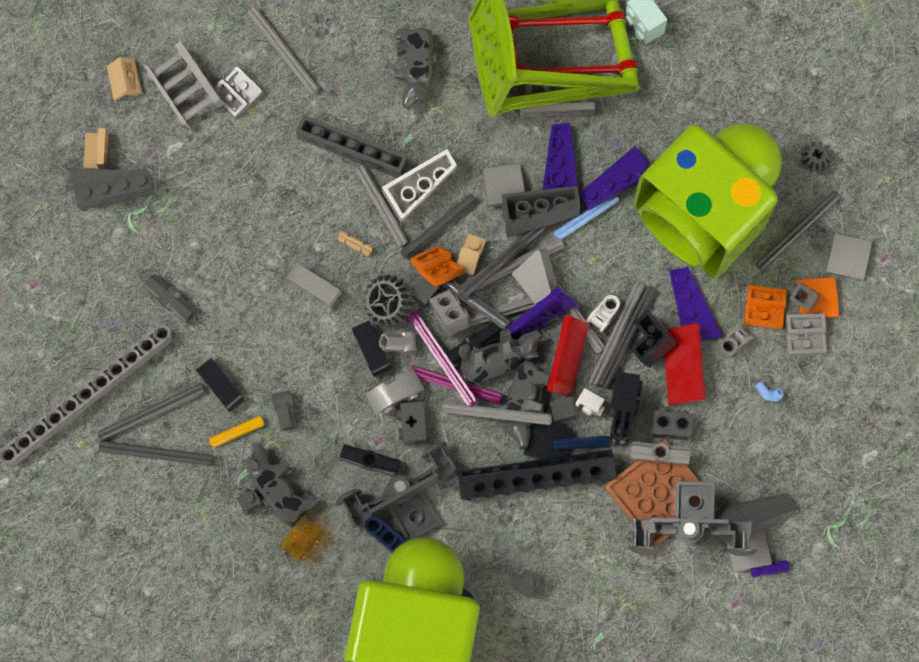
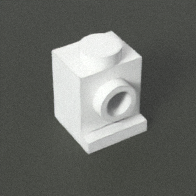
(590, 403)

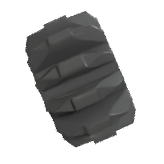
(819, 151)

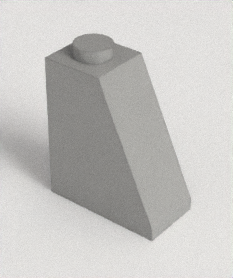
(536, 275)

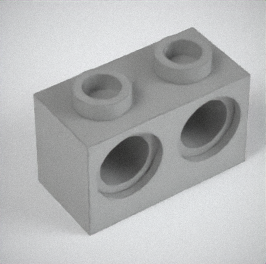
(449, 313)

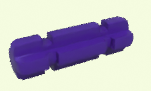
(782, 566)

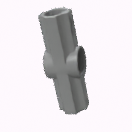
(673, 454)

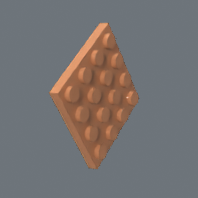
(648, 490)

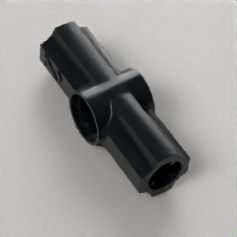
(476, 340)
(381, 464)

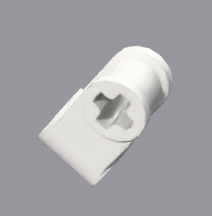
(602, 315)

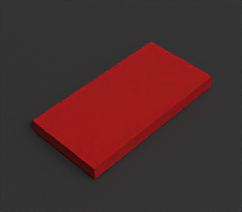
(567, 356)
(685, 366)

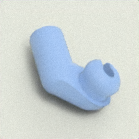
(768, 394)

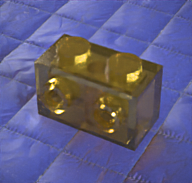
(301, 539)

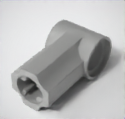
(403, 342)

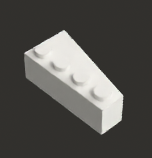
(416, 185)

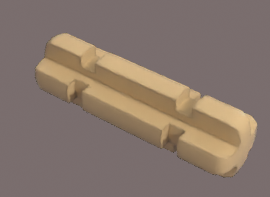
(355, 243)

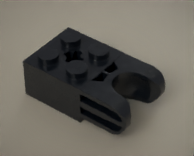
(624, 406)

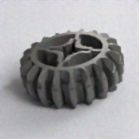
(394, 312)

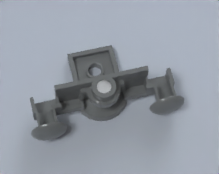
(404, 496)
(693, 524)

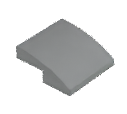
(238, 91)
(502, 181)
(849, 256)
(806, 334)
(759, 559)

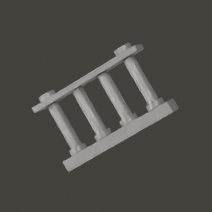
(191, 69)
(583, 108)

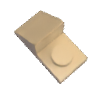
(471, 253)

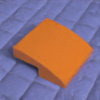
(437, 266)
(828, 300)
(765, 307)

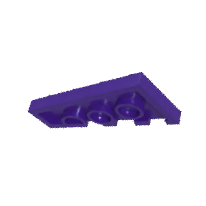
(560, 161)
(615, 180)
(691, 304)
(539, 316)

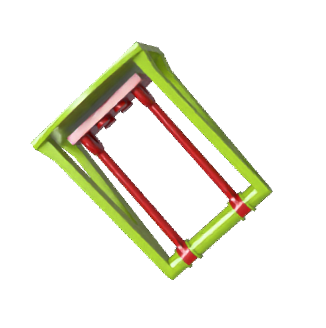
(497, 55)

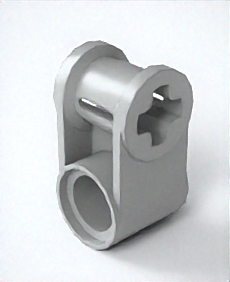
(736, 339)

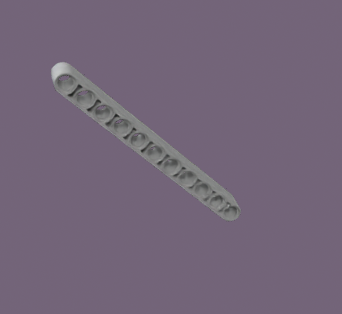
(77, 396)

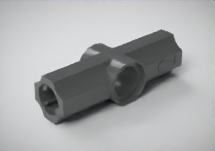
(169, 298)

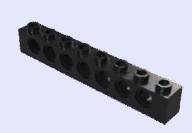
(528, 469)

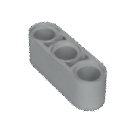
(313, 285)

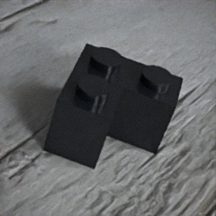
(656, 339)

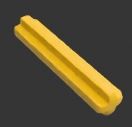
(236, 431)

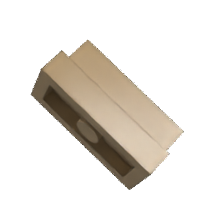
(123, 77)
(96, 149)

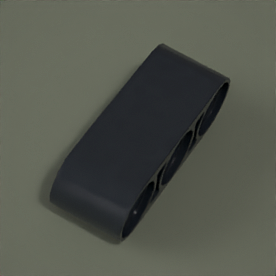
(370, 348)
(220, 385)

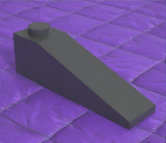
(760, 511)

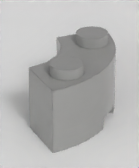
(386, 397)

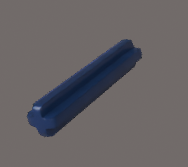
(582, 442)

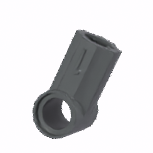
(284, 406)

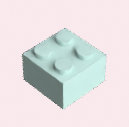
(645, 19)

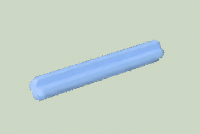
(583, 218)

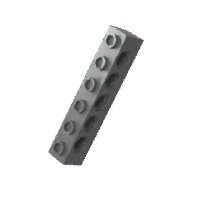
(351, 147)

